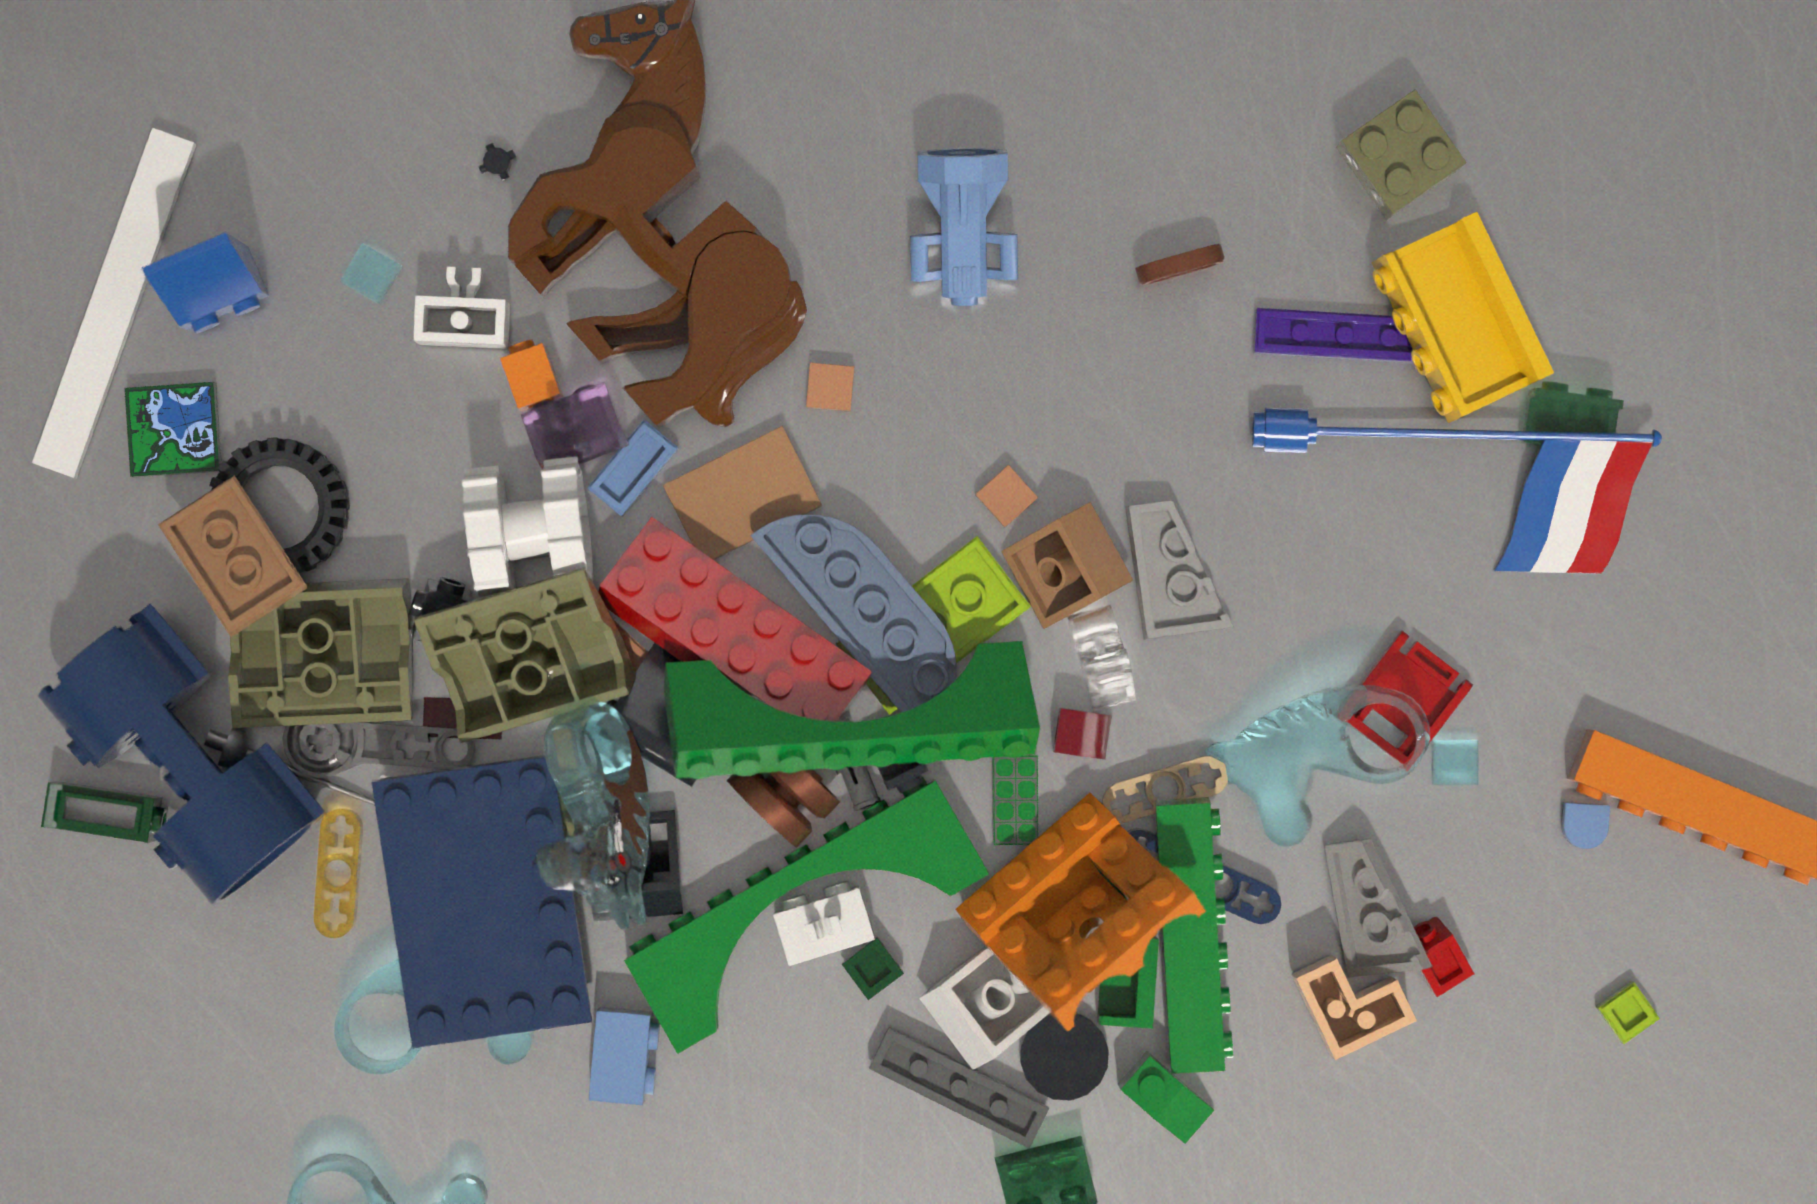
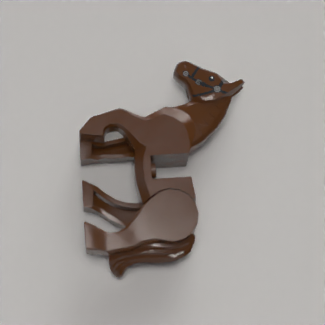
(729, 280)

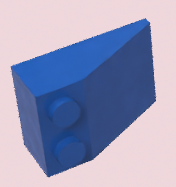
(207, 282)

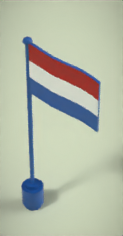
(1568, 503)

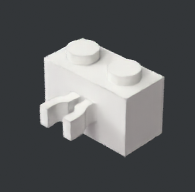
(462, 320)
(824, 923)

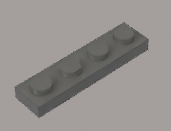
(958, 1087)

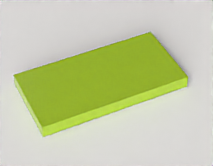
(970, 600)

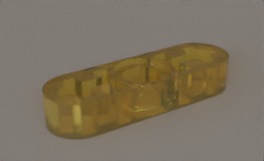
(346, 906)

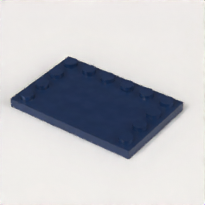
(471, 917)

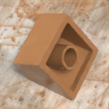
(1067, 565)

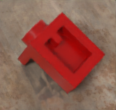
(1445, 956)

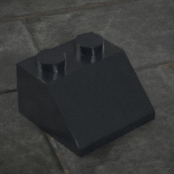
(662, 877)

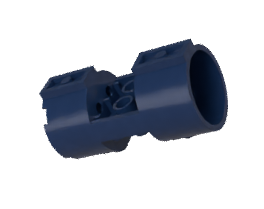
(125, 696)

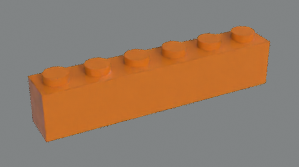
(1698, 803)

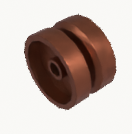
(779, 797)

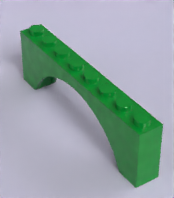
(728, 732)
(686, 967)

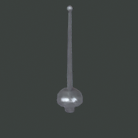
(235, 748)

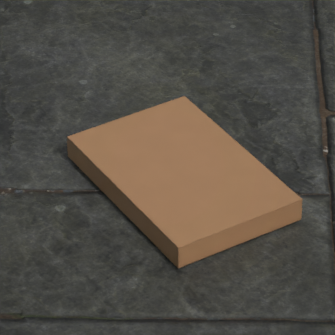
(742, 493)
(232, 556)

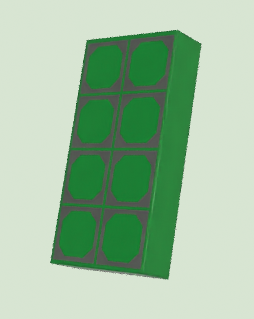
(1015, 800)

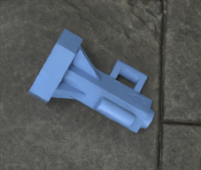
(963, 189)

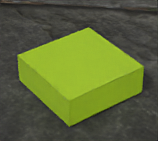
(1627, 1012)

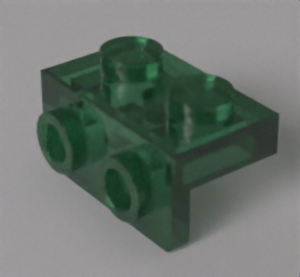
(1558, 410)
(1047, 1174)

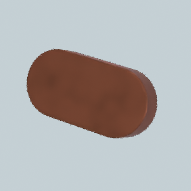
(1180, 264)

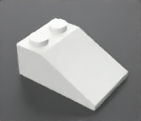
(982, 1008)

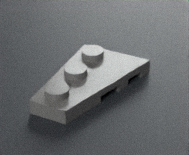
(1169, 578)
(1370, 914)

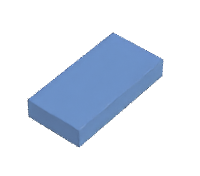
(633, 468)

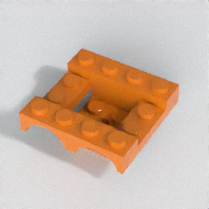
(1052, 895)

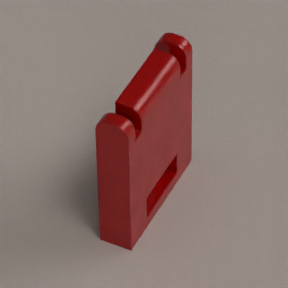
(1420, 677)

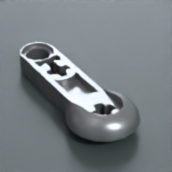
(367, 744)

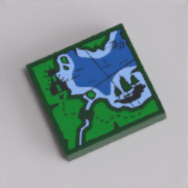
(173, 429)

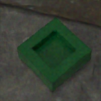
(872, 968)

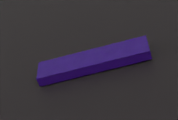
(1329, 335)

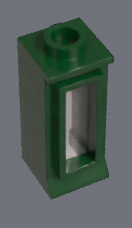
(103, 811)

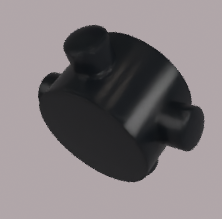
(497, 161)

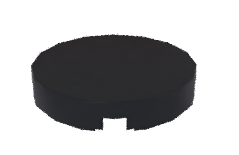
(1064, 1061)

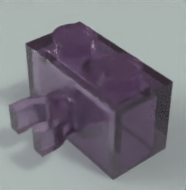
(575, 426)

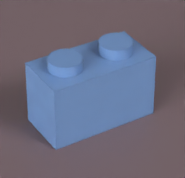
(622, 1056)

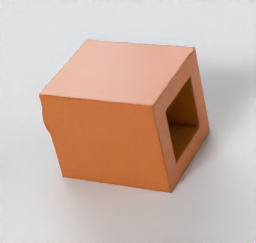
(531, 374)

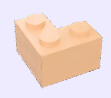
(1349, 1018)

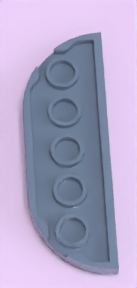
(864, 604)

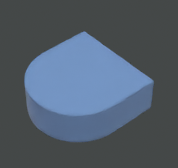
(1585, 824)

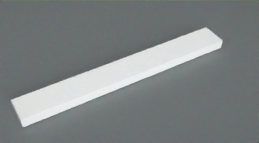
(114, 303)

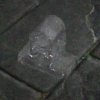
(1102, 657)

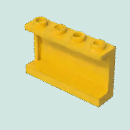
(1461, 318)

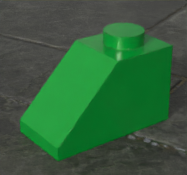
(1165, 1097)

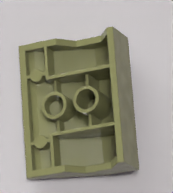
(527, 654)
(326, 658)

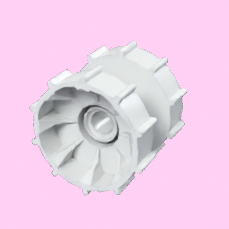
(524, 530)

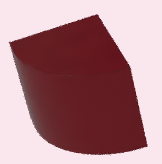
(1082, 733)

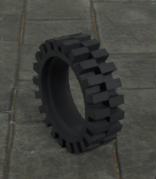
(321, 474)

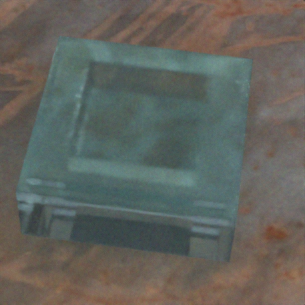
(371, 273)
(1455, 762)

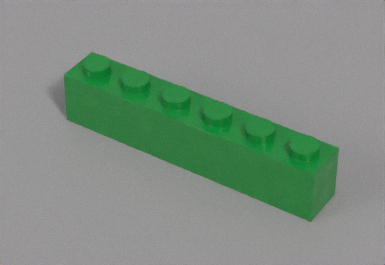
(1191, 942)

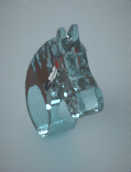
(608, 809)

